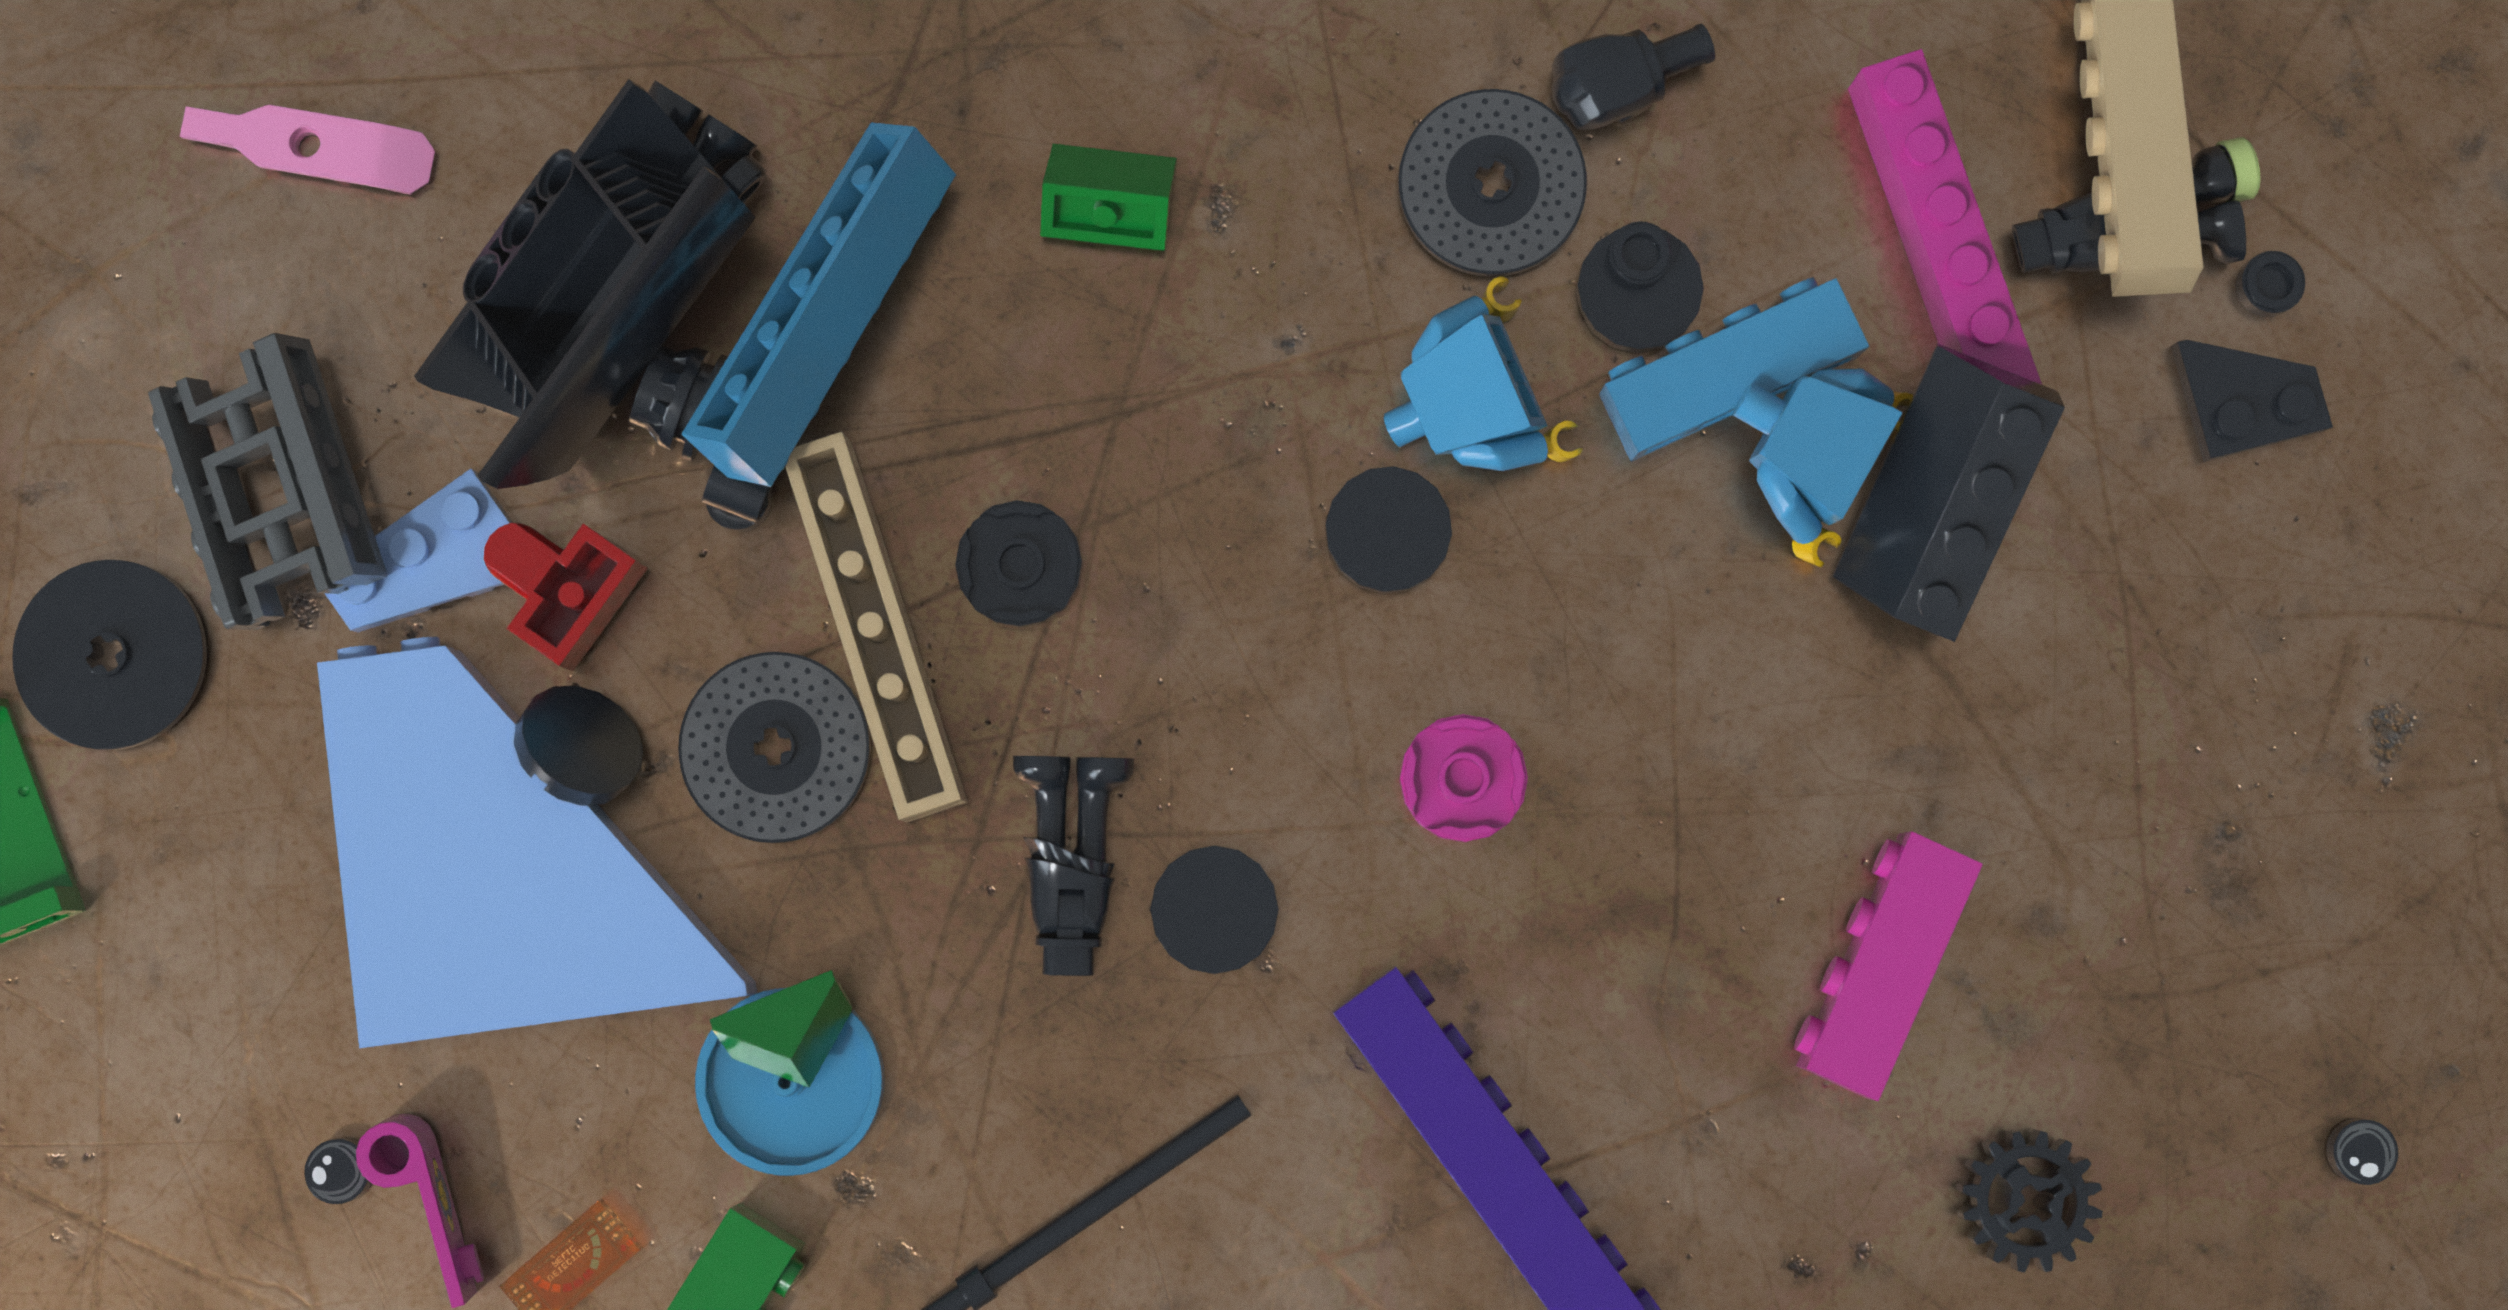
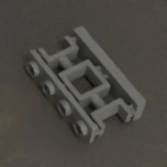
(310, 468)

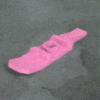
(347, 152)

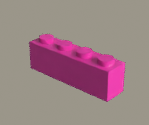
(1887, 964)

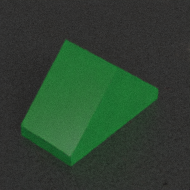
(788, 1029)

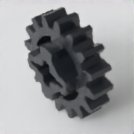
(2046, 1222)

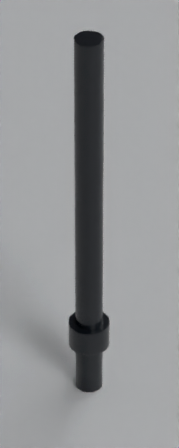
(979, 1285)

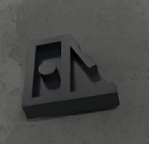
(2247, 398)

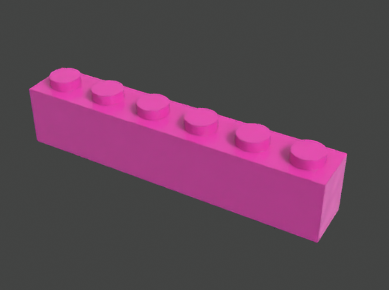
(1938, 213)

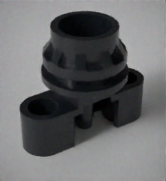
(664, 405)

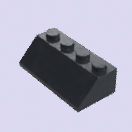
(1948, 490)

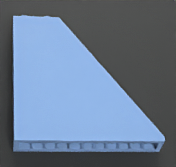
(473, 884)

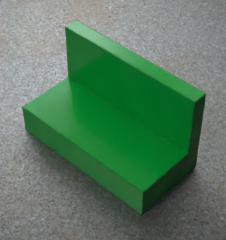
(1107, 196)

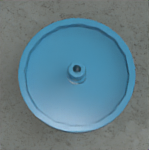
(785, 1125)

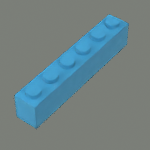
(819, 304)

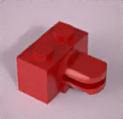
(566, 590)

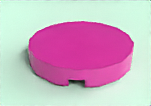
(1444, 782)

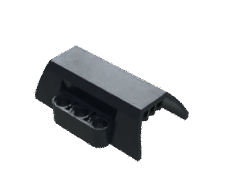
(585, 285)

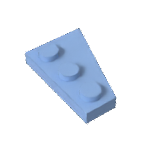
(429, 556)

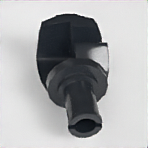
(1622, 73)

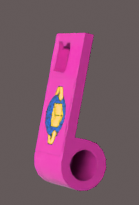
(406, 1152)

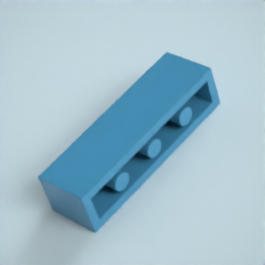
(1709, 375)

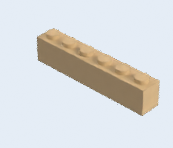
(2140, 146)
(874, 628)

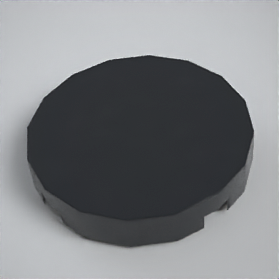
(1639, 317)
(1388, 530)
(1019, 564)
(578, 745)
(1214, 909)

